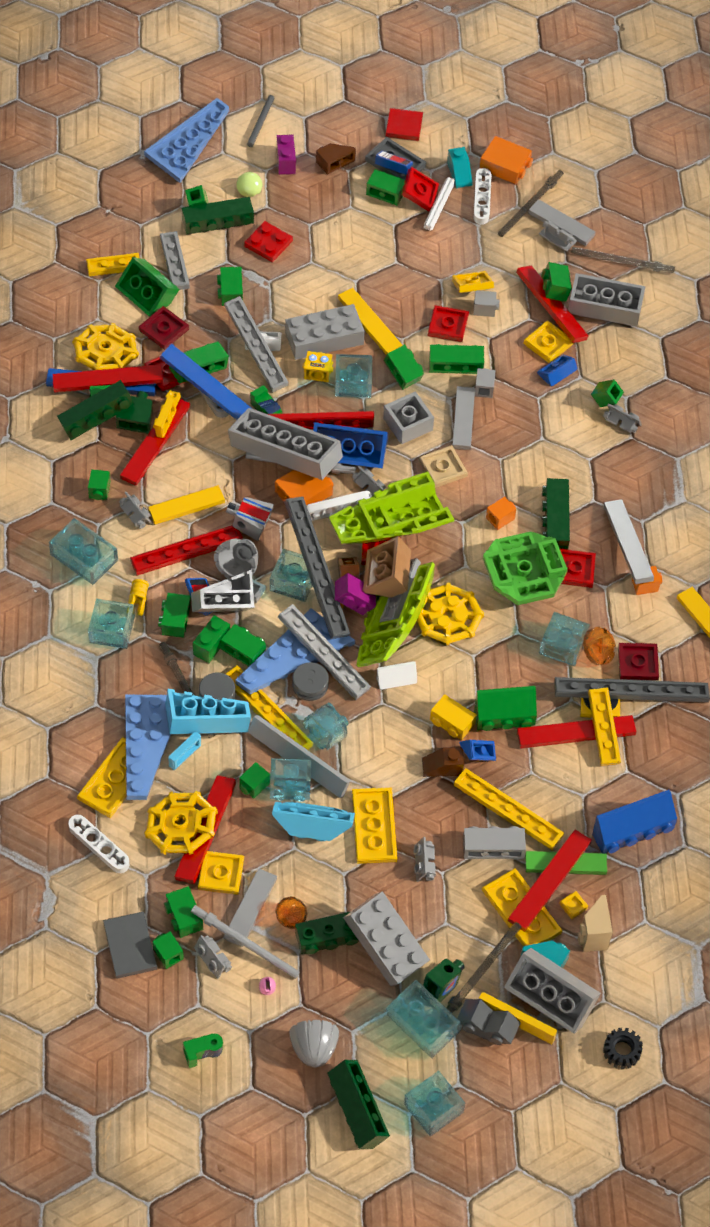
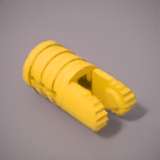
(138, 594)

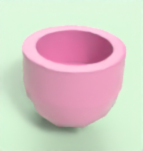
(262, 986)

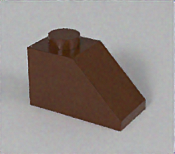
(334, 157)
(348, 565)
(443, 762)

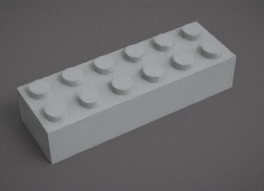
(285, 443)

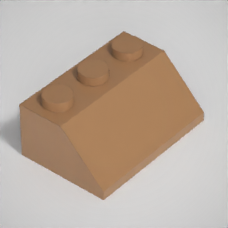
(387, 568)

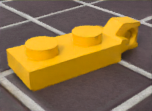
(166, 414)

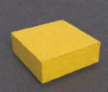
(573, 905)

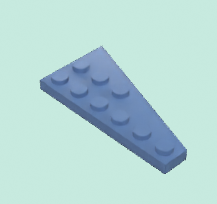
(184, 144)
(286, 656)
(146, 742)

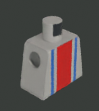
(250, 516)

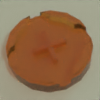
(599, 646)

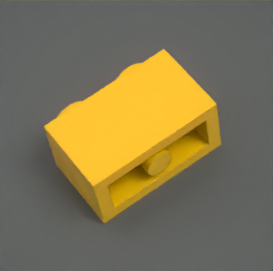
(452, 717)

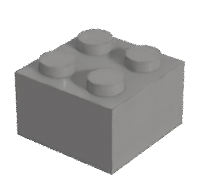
(408, 417)

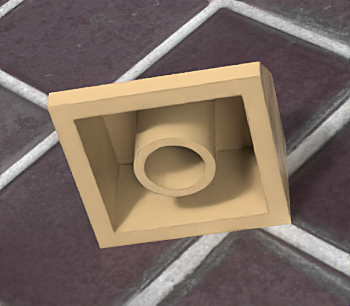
(596, 927)

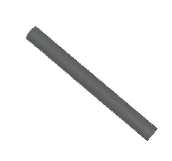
(260, 121)

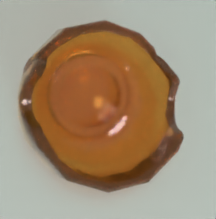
(290, 912)

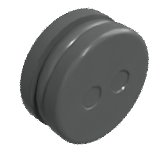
(310, 681)
(218, 686)

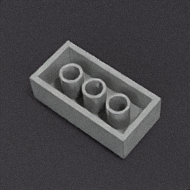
(606, 299)
(324, 331)
(386, 938)
(552, 990)

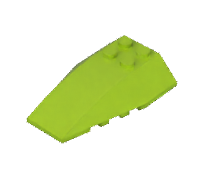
(399, 510)
(384, 638)

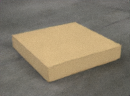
(443, 466)

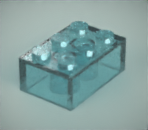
(83, 551)
(423, 1018)

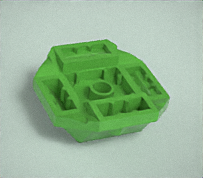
(528, 552)

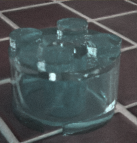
(326, 726)

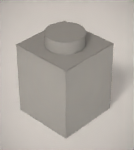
(485, 303)
(485, 383)

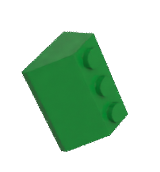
(146, 286)
(505, 708)

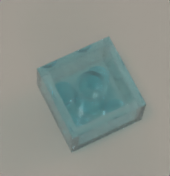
(353, 375)
(291, 576)
(111, 623)
(564, 639)
(290, 779)
(434, 1103)

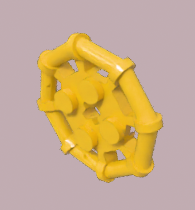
(105, 355)
(458, 617)
(185, 831)

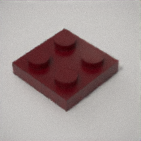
(164, 327)
(638, 661)

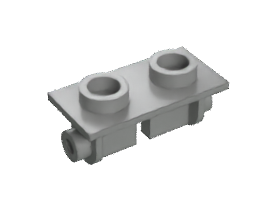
(558, 237)
(616, 414)
(365, 478)
(140, 515)
(423, 852)
(207, 950)

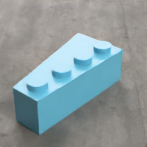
(205, 714)

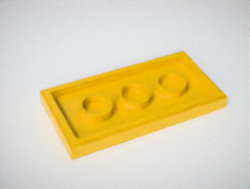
(108, 784)
(374, 825)
(506, 894)

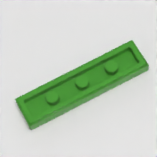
(587, 864)

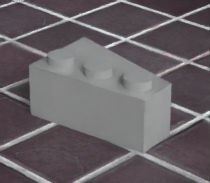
(227, 595)

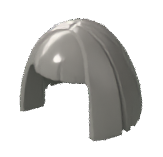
(236, 557)
(314, 1041)

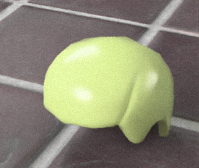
(249, 184)

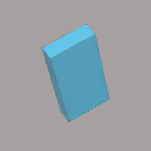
(185, 750)

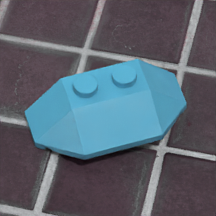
(312, 820)

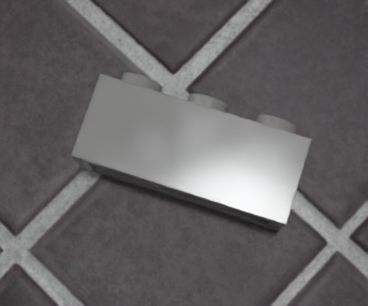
(494, 843)

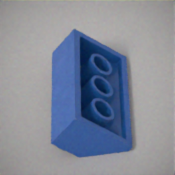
(358, 445)
(635, 822)

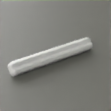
(439, 204)

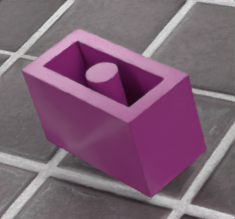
(286, 154)
(351, 594)

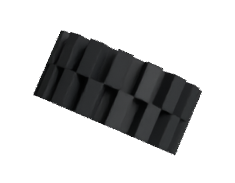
(627, 1037)

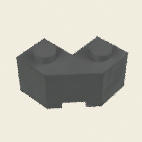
(491, 1025)

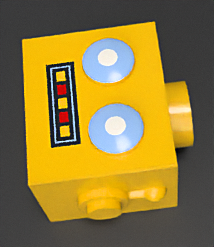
(318, 366)

